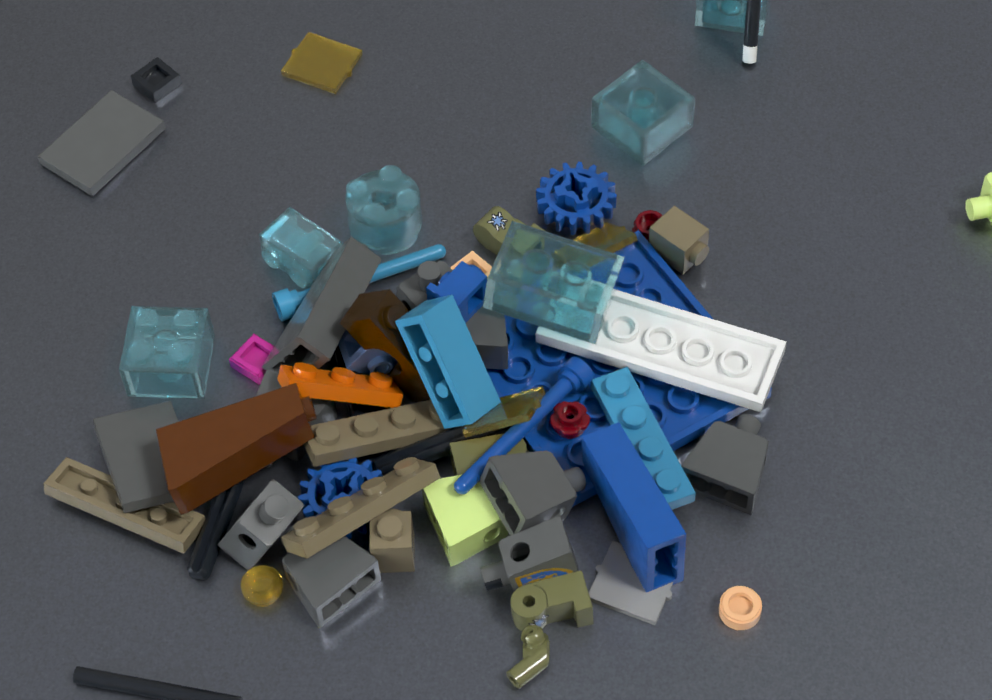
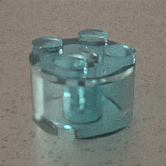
(384, 210)

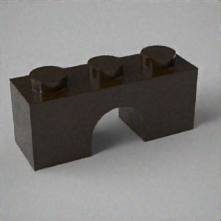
(374, 327)

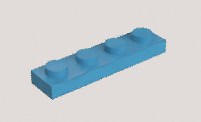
(625, 404)

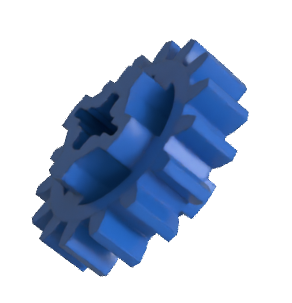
(576, 198)
(333, 482)

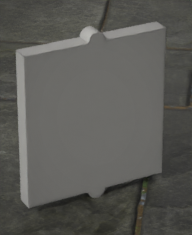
(620, 589)

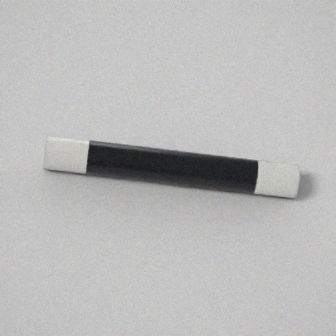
(751, 31)

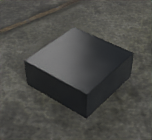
(156, 79)

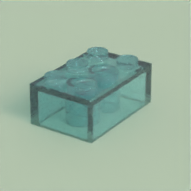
(553, 282)

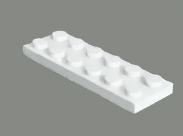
(681, 350)

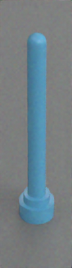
(287, 301)

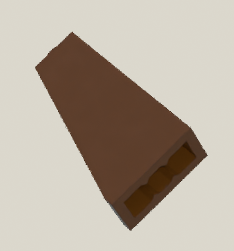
(232, 443)

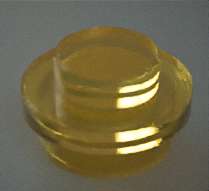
(262, 585)

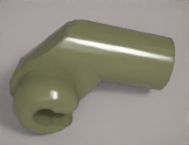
(535, 656)

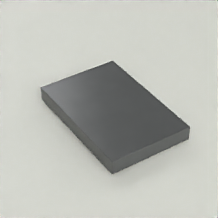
(101, 142)
(134, 454)

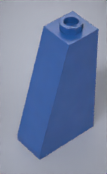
(635, 507)

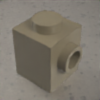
(679, 240)
(393, 541)

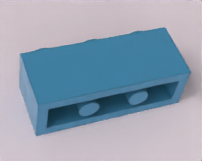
(448, 361)

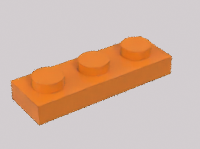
(342, 385)

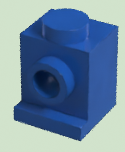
(467, 286)

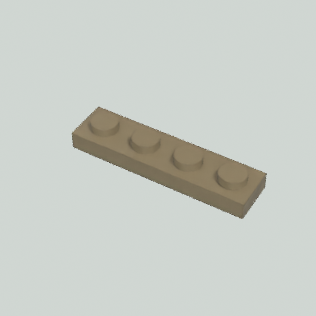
(372, 432)
(96, 494)
(353, 511)

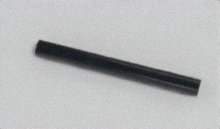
(144, 687)

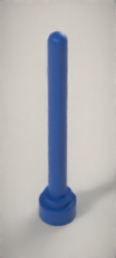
(573, 377)

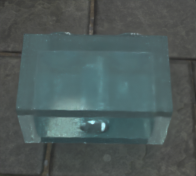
(297, 247)

